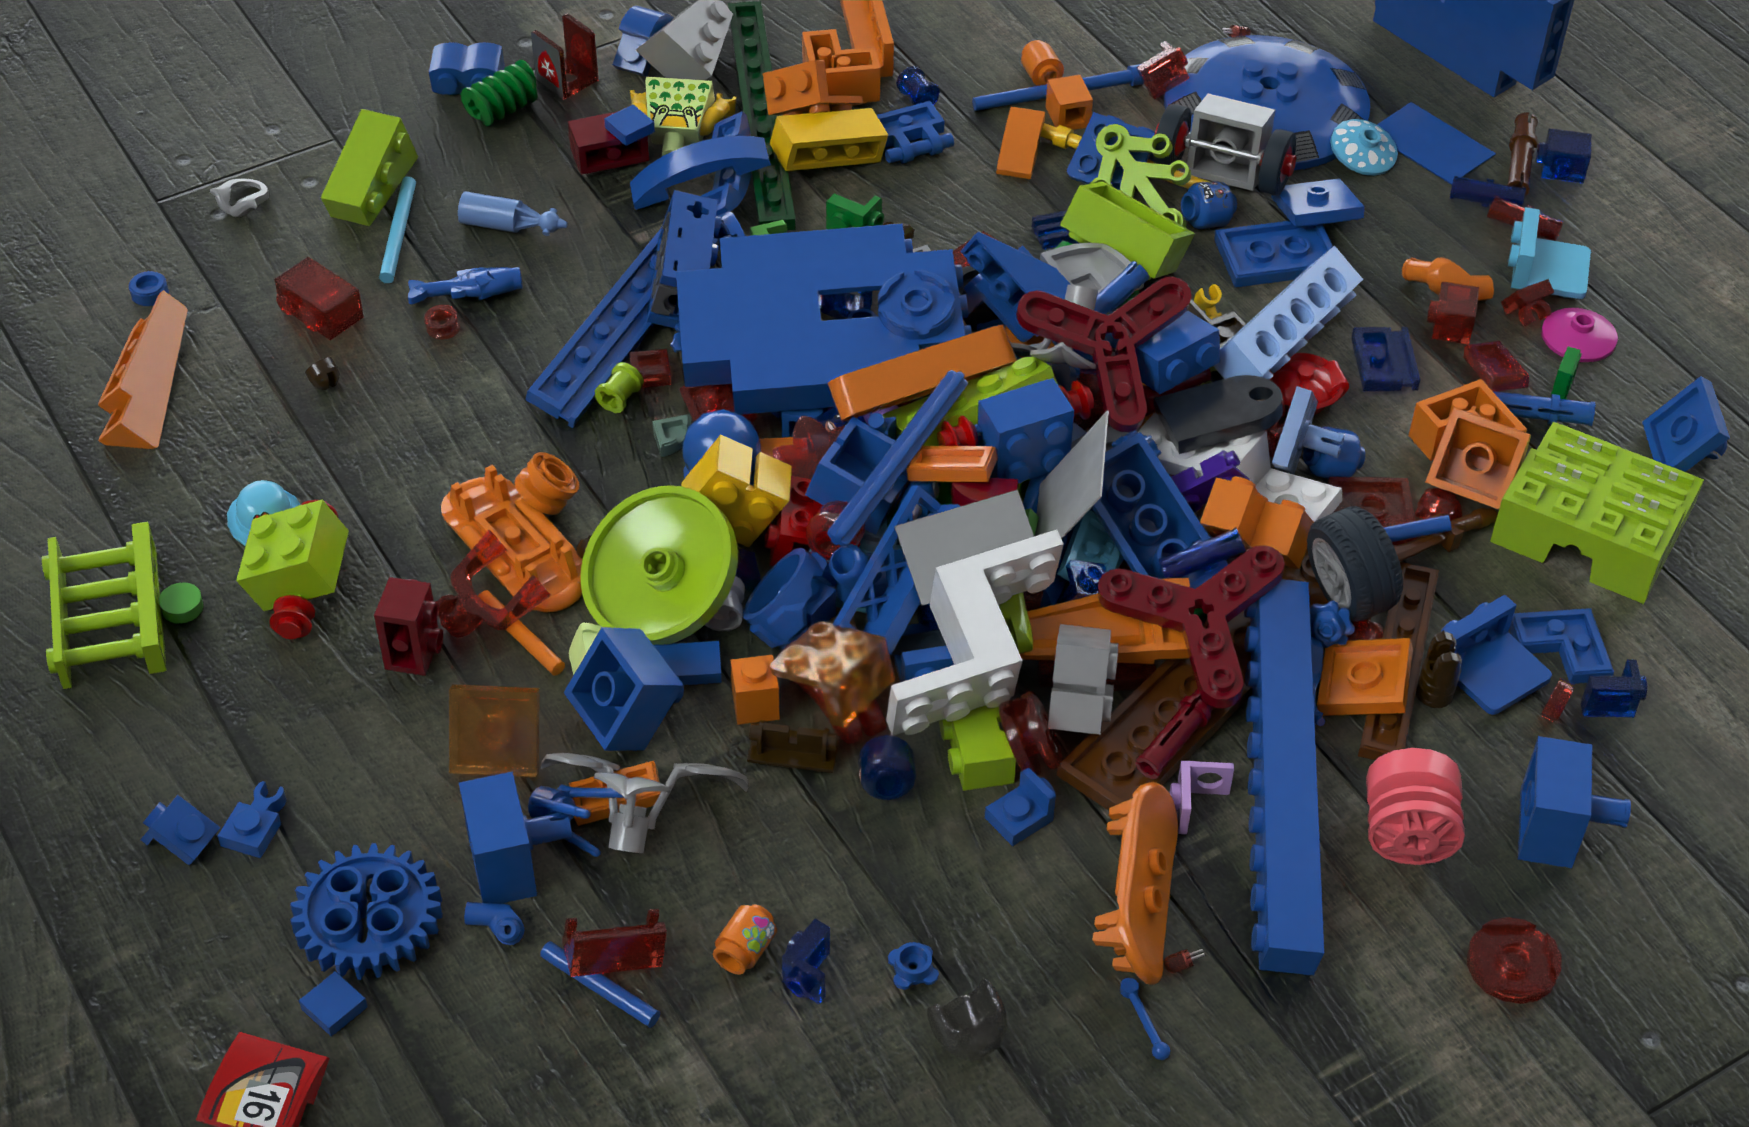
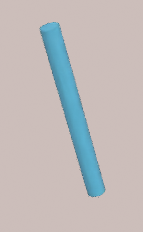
(397, 230)

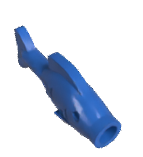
(469, 283)

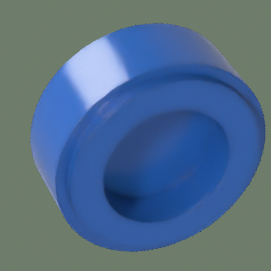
(146, 287)

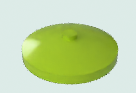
(660, 564)

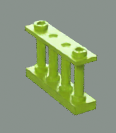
(144, 613)

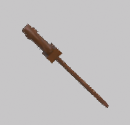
(1451, 539)

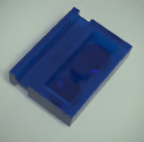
(1385, 359)

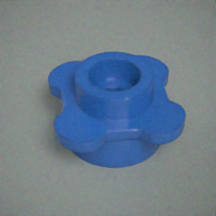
(913, 954)

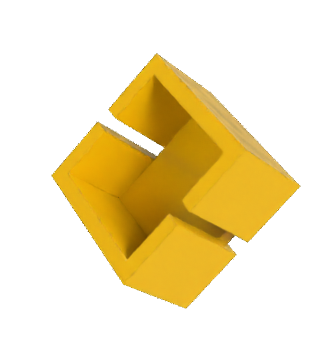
(725, 480)

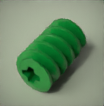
(500, 93)

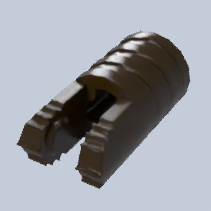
(1439, 672)

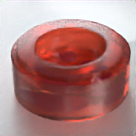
(1557, 700)

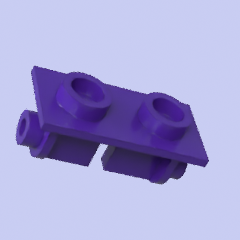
(1197, 490)

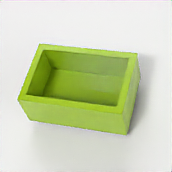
(1133, 229)

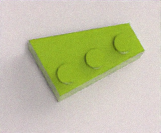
(369, 168)

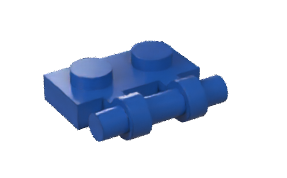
(912, 124)

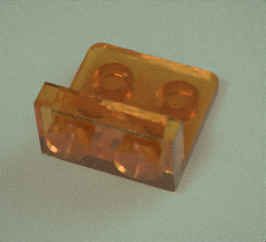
(843, 663)

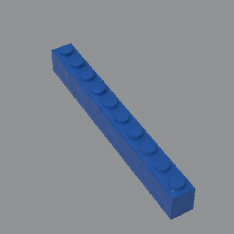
(1284, 782)

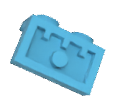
(1091, 544)

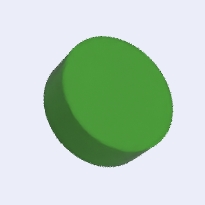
(181, 602)

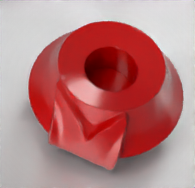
(1314, 374)

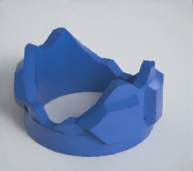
(782, 616)

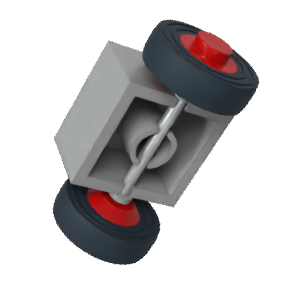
(1230, 143)

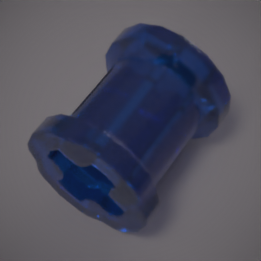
(913, 83)

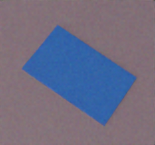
(1434, 143)

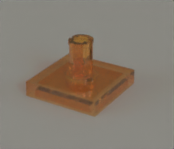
(494, 730)

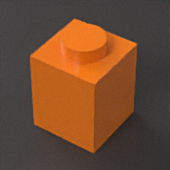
(1069, 102)
(754, 690)

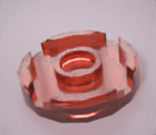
(1514, 960)

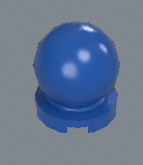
(707, 429)

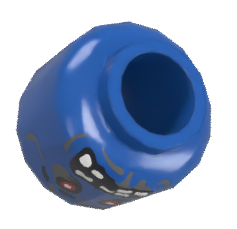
(1208, 205)

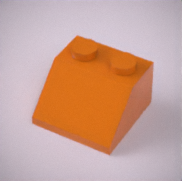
(1478, 458)

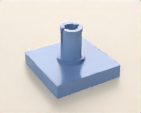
(1300, 433)

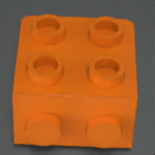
(803, 91)

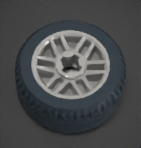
(1355, 562)

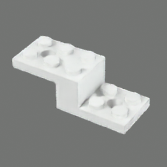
(1254, 458)

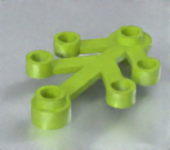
(1137, 173)

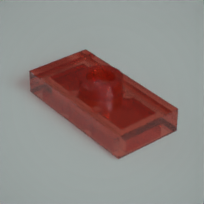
(1496, 366)

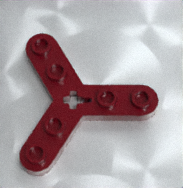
(1131, 324)
(1220, 597)

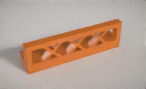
(869, 27)

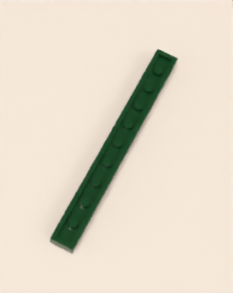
(752, 59)

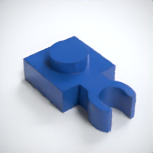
(253, 825)

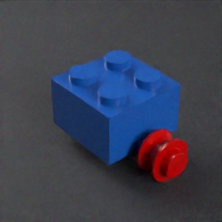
(1025, 425)

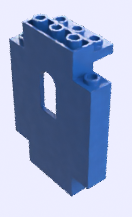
(1484, 39)
(762, 321)

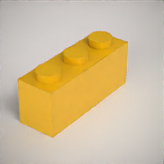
(828, 139)

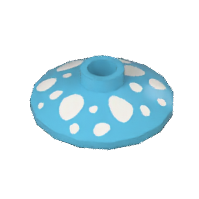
(1364, 147)

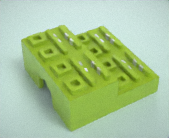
(1603, 501)

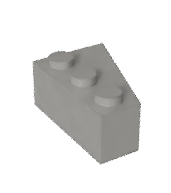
(690, 41)

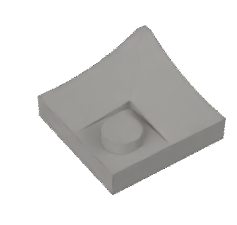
(1087, 264)

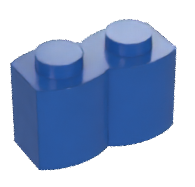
(460, 66)

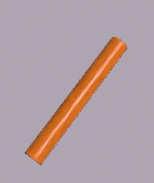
(528, 639)

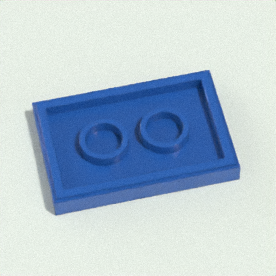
(1270, 251)

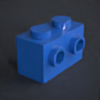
(1178, 352)

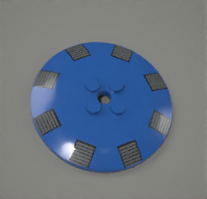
(1308, 86)

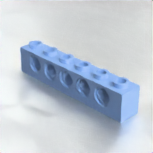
(1290, 318)

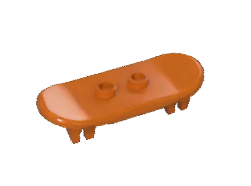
(527, 534)
(1142, 882)

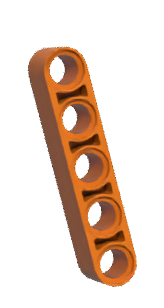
(920, 372)

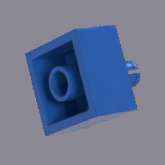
(623, 689)
(1560, 803)
(504, 838)

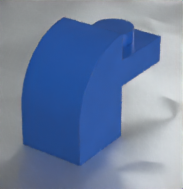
(637, 28)

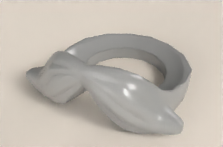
(243, 205)

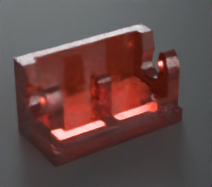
(615, 947)

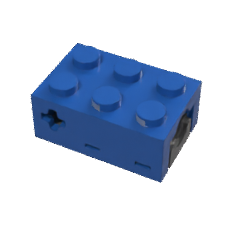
(682, 246)

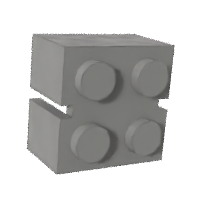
(1080, 673)

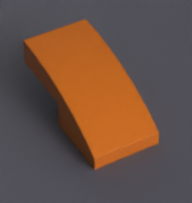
(1020, 142)

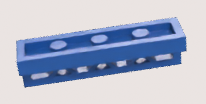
(900, 598)

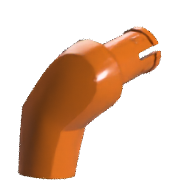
(1446, 271)

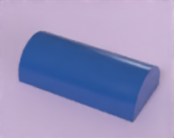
(1147, 511)

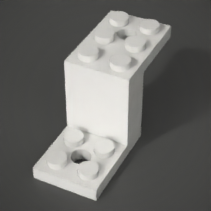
(975, 632)

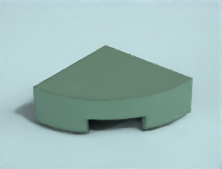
(670, 433)

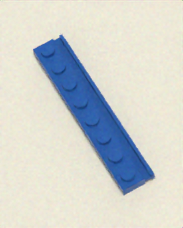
(600, 343)

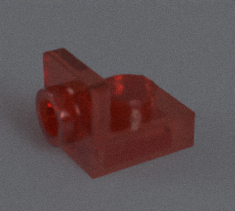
(1164, 70)

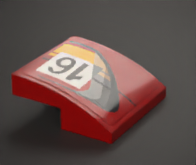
(262, 1085)

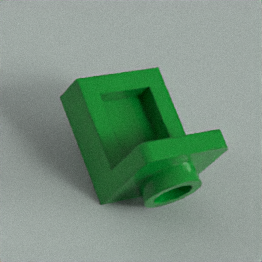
(848, 214)

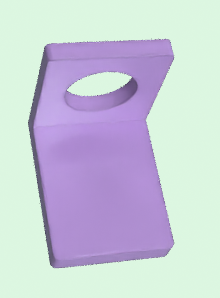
(1189, 784)

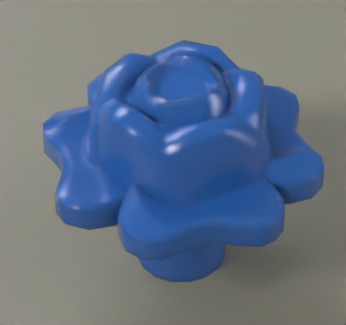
(1330, 624)

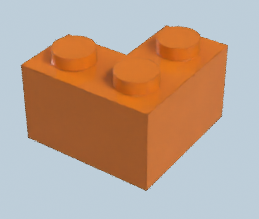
(847, 71)
(1433, 413)
(1257, 520)

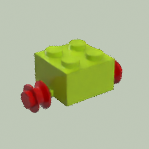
(292, 560)

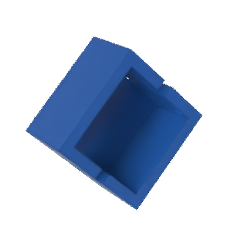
(849, 465)

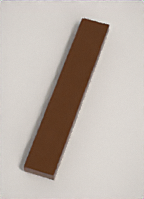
(1405, 620)

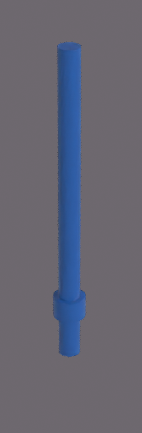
(1129, 76)

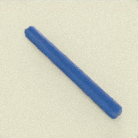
(897, 459)

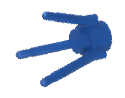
(549, 800)

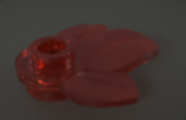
(808, 447)

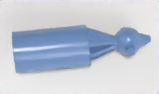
(505, 214)

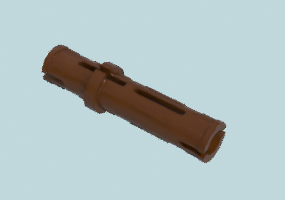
(1523, 145)

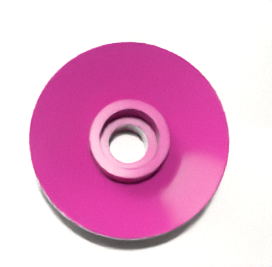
(1580, 330)

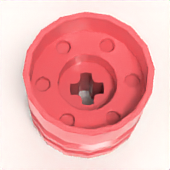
(1415, 806)

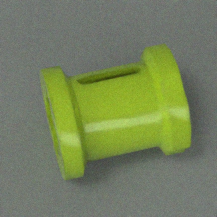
(619, 387)

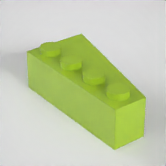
(1017, 375)

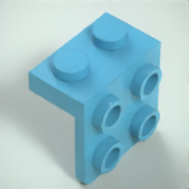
(1543, 259)

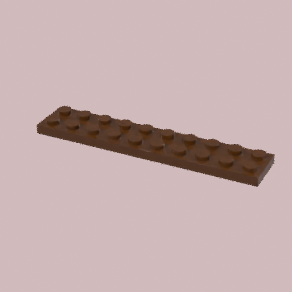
(1105, 762)

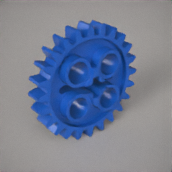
(326, 908)

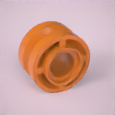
(546, 483)

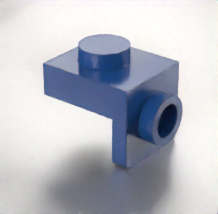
(180, 829)

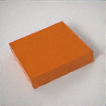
(1365, 677)

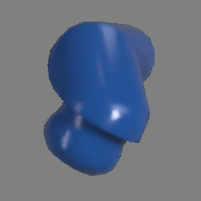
(498, 917)

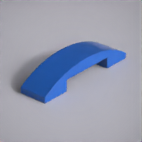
(696, 160)
(727, 186)

